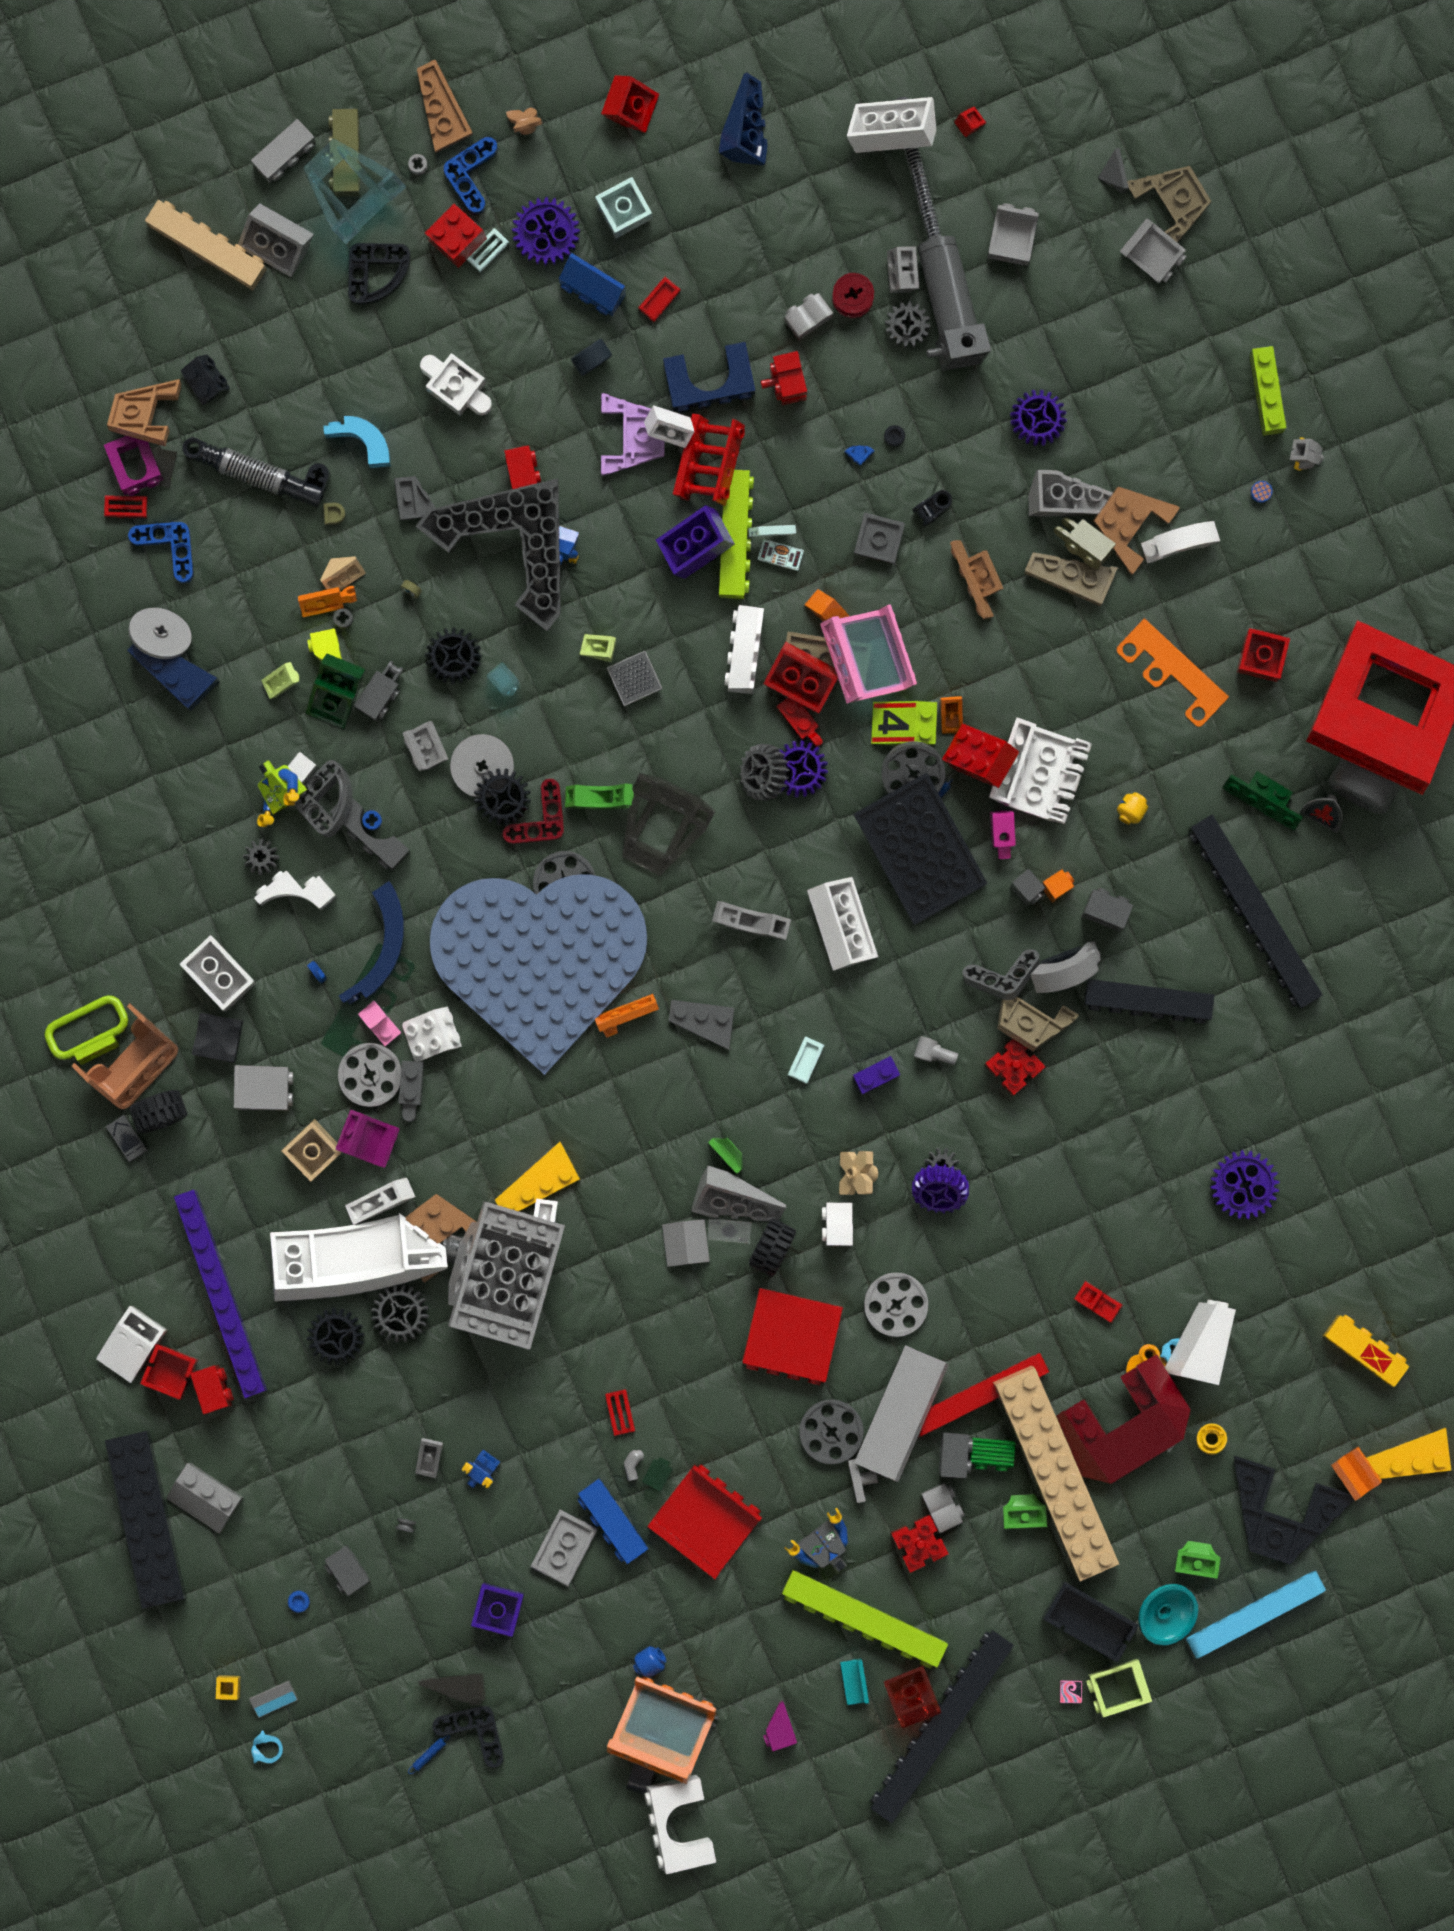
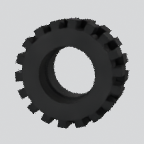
(158, 1111)
(772, 1247)

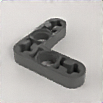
(1007, 981)

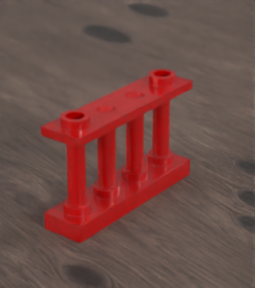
(691, 455)

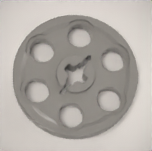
(359, 1072)
(896, 1315)

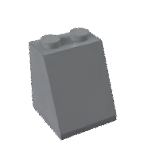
(262, 1088)

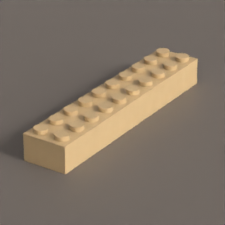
(1056, 1473)

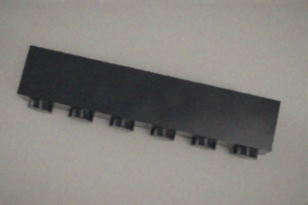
(1149, 1000)

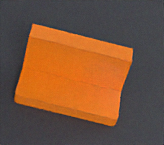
(1356, 1473)

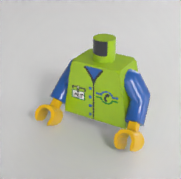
(279, 790)

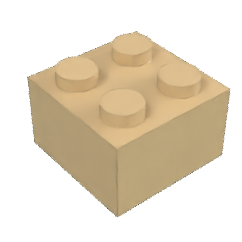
(312, 1150)

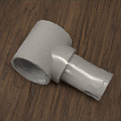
(930, 1050)

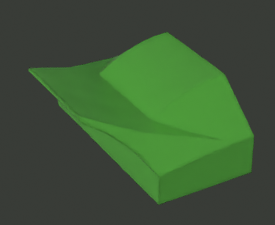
(728, 1153)
(1024, 1512)
(1198, 1560)

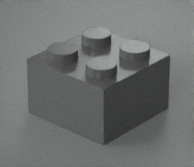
(1107, 909)
(954, 1455)

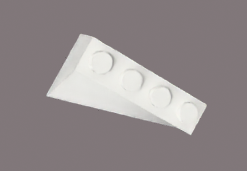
(745, 649)

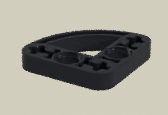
(363, 263)

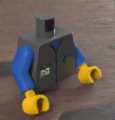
(823, 1544)

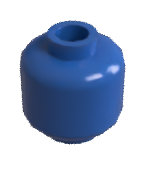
(649, 1662)

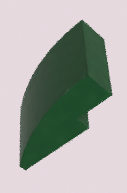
(335, 691)

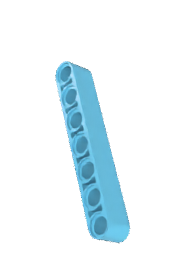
(1255, 1614)

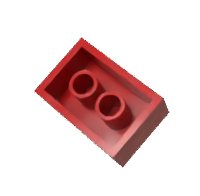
(802, 677)
(980, 755)

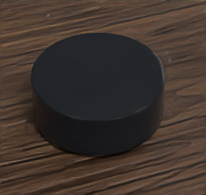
(894, 436)

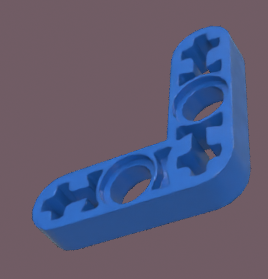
(464, 168)
(169, 537)

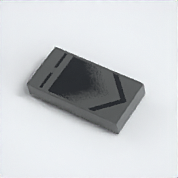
(126, 1138)

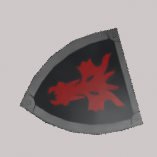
(1325, 812)

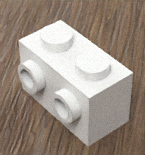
(669, 426)

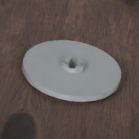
(145, 628)
(474, 750)

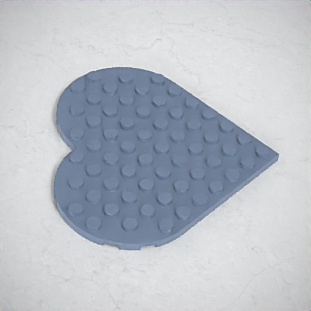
(539, 961)

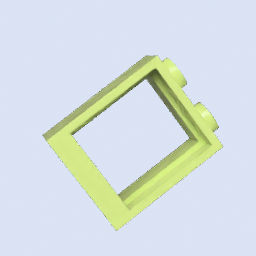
(1140, 1682)

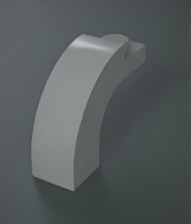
(751, 921)
(1067, 973)

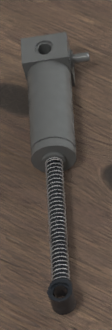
(961, 338)

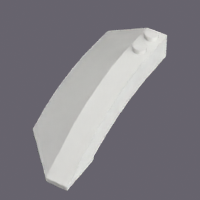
(352, 1259)

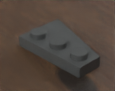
(704, 1020)

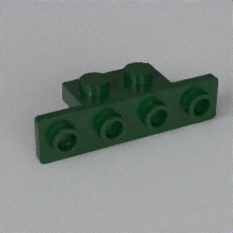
(1266, 797)

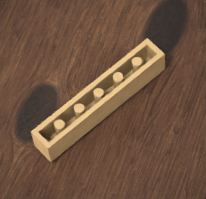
(206, 245)

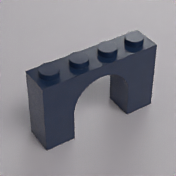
(686, 395)

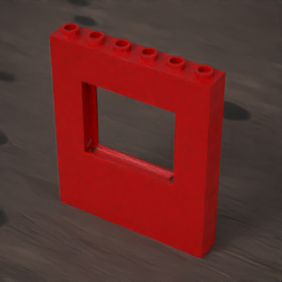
(1376, 738)

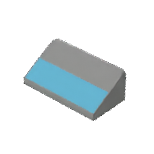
(273, 1698)

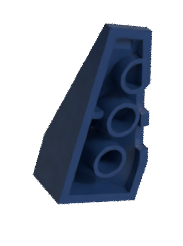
(743, 131)

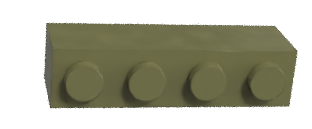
(345, 130)

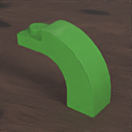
(599, 797)

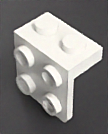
(431, 1034)

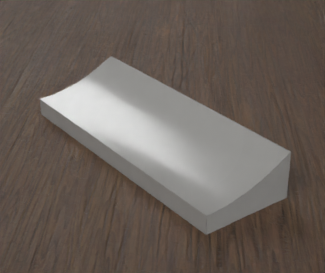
(901, 1413)

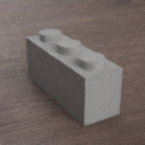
(284, 151)

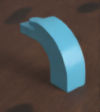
(366, 432)

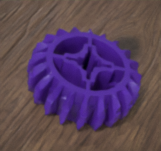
(1030, 434)
(808, 772)
(940, 1188)

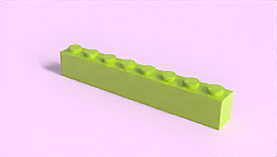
(864, 1618)

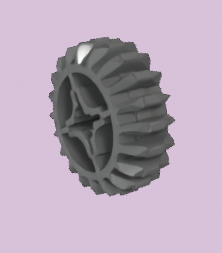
(763, 772)
(384, 1321)

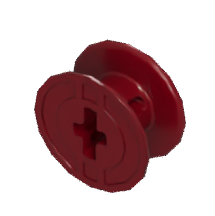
(853, 307)

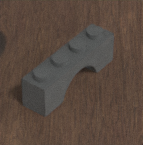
(389, 850)

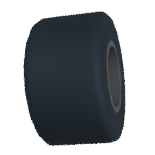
(591, 357)

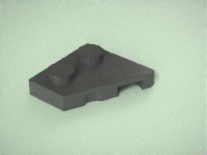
(411, 498)

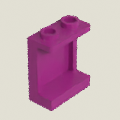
(367, 1138)

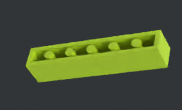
(736, 520)

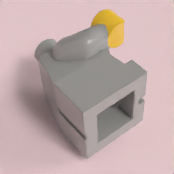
(1306, 453)

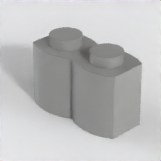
(808, 316)
(942, 1507)

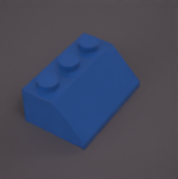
(592, 285)

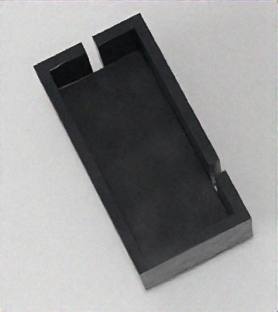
(1089, 1621)

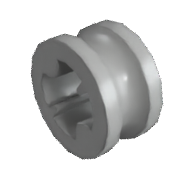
(411, 165)

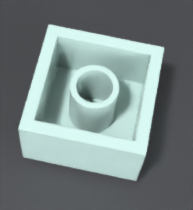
(623, 207)

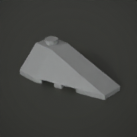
(1061, 495)

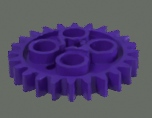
(562, 222)
(1263, 1178)

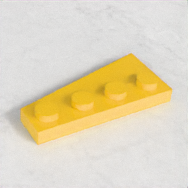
(544, 1178)
(1414, 1457)

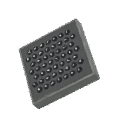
(634, 678)

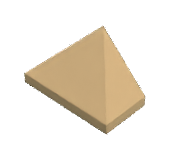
(341, 572)

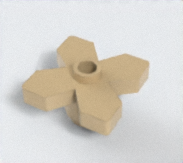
(859, 1173)

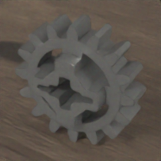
(915, 325)

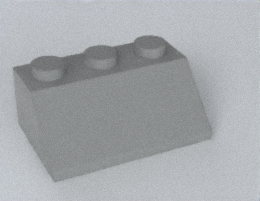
(275, 239)
(204, 1497)

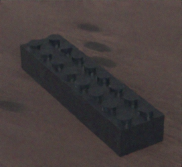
(145, 1519)

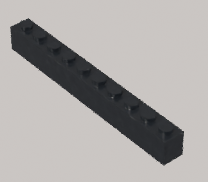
(1255, 912)
(940, 1728)

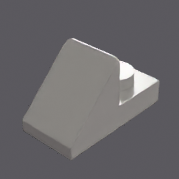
(429, 1457)

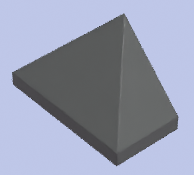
(1114, 173)

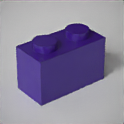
(876, 1075)

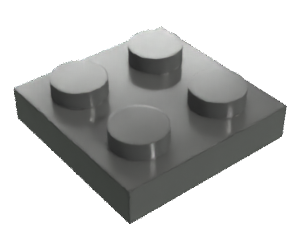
(879, 538)

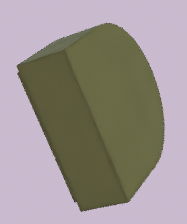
(333, 513)

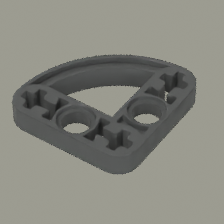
(311, 804)

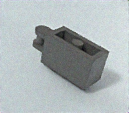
(379, 693)
(411, 1088)

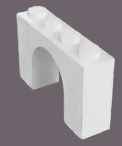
(663, 1800)

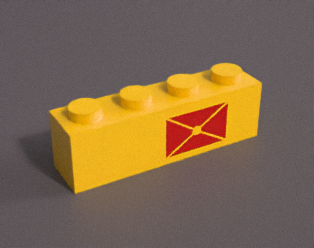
(1365, 1350)

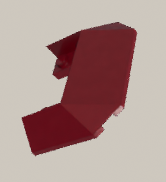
(1138, 1440)

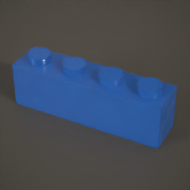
(613, 1521)

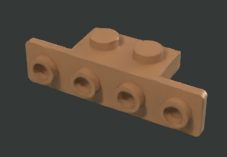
(980, 577)

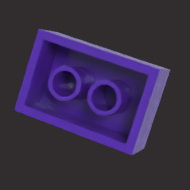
(695, 542)

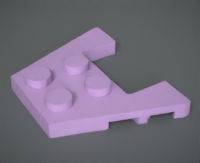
(637, 444)

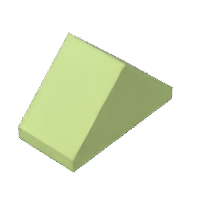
(598, 647)

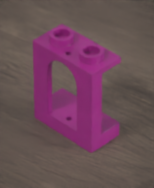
(128, 486)

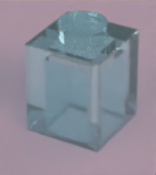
(503, 680)

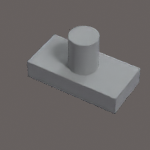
(860, 1480)

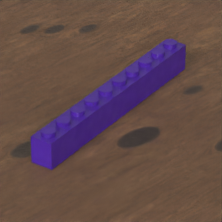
(220, 1293)

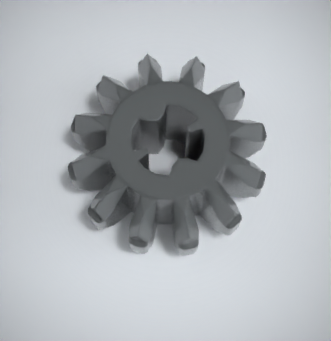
(255, 862)
(948, 1161)

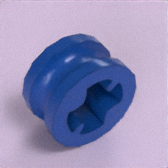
(366, 816)

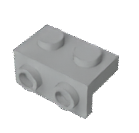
(425, 746)

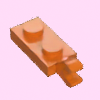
(326, 600)

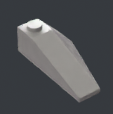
(728, 1195)

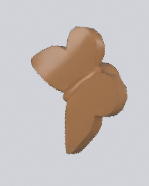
(524, 121)

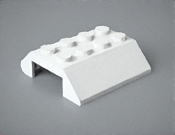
(1041, 772)

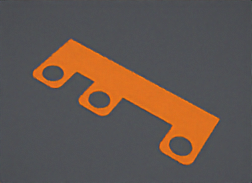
(1174, 663)

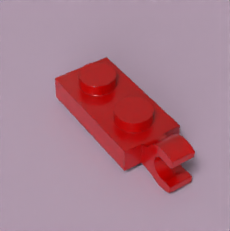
(800, 720)

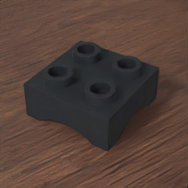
(217, 1037)

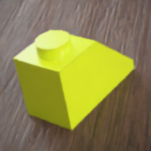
(323, 643)

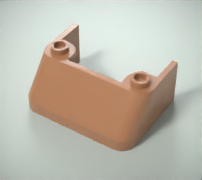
(135, 1066)

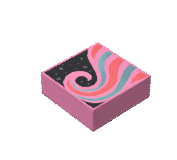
(1070, 1691)

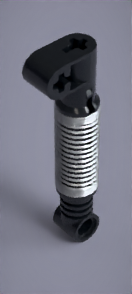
(260, 473)

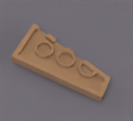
(443, 112)

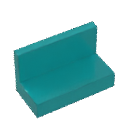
(854, 1681)

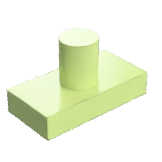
(280, 680)

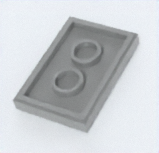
(563, 1547)

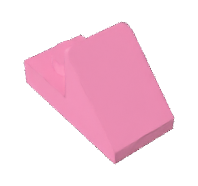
(379, 1023)

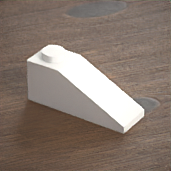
(380, 1200)

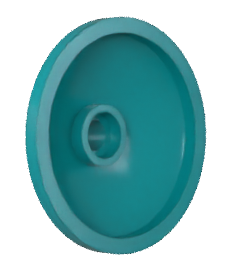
(1175, 1618)

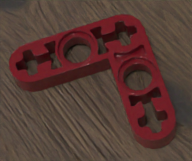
(549, 820)

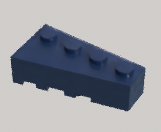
(178, 676)

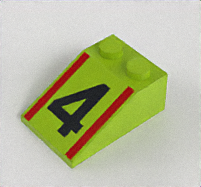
(904, 722)

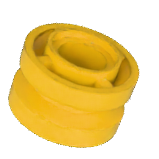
(1211, 1429)

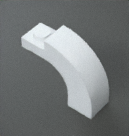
(1179, 540)

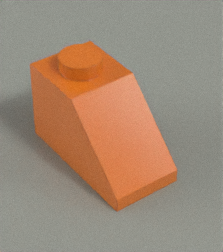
(1058, 885)

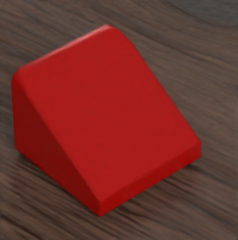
(969, 121)

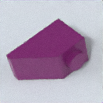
(779, 1729)

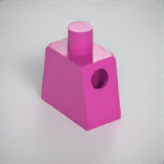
(1002, 822)

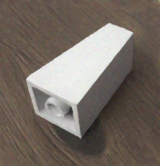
(1203, 1343)

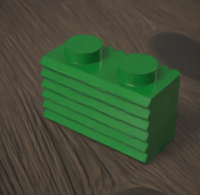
(993, 1453)

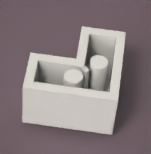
(838, 1224)

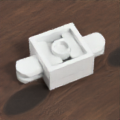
(455, 384)

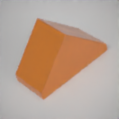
(825, 606)
(951, 714)

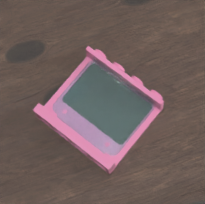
(868, 654)

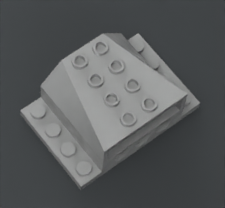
(503, 1274)

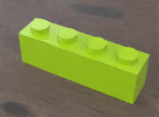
(1267, 390)

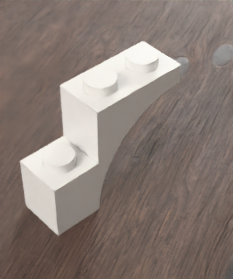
(284, 885)

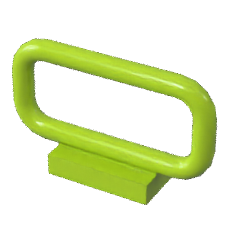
(96, 1046)

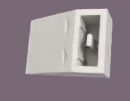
(131, 1343)

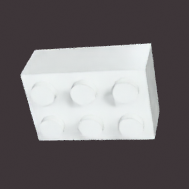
(218, 973)

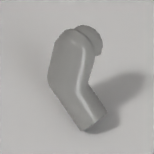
(631, 1462)

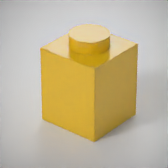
(228, 1687)

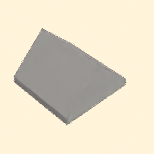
(685, 1242)

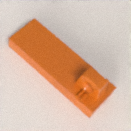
(609, 1020)

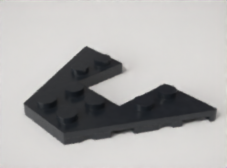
(1274, 1534)

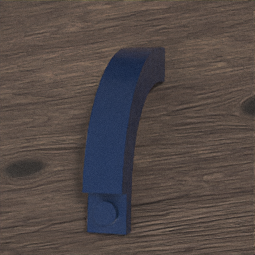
(391, 948)

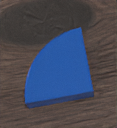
(859, 453)
(315, 969)

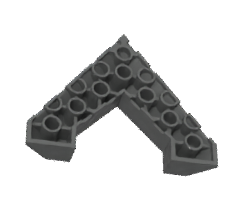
(527, 508)

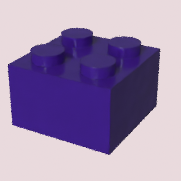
(497, 1609)

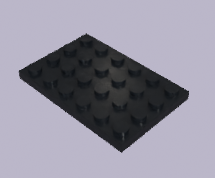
(920, 848)

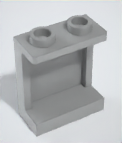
(1013, 234)
(1154, 251)

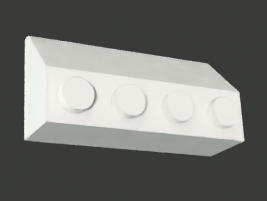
(892, 125)
(842, 923)

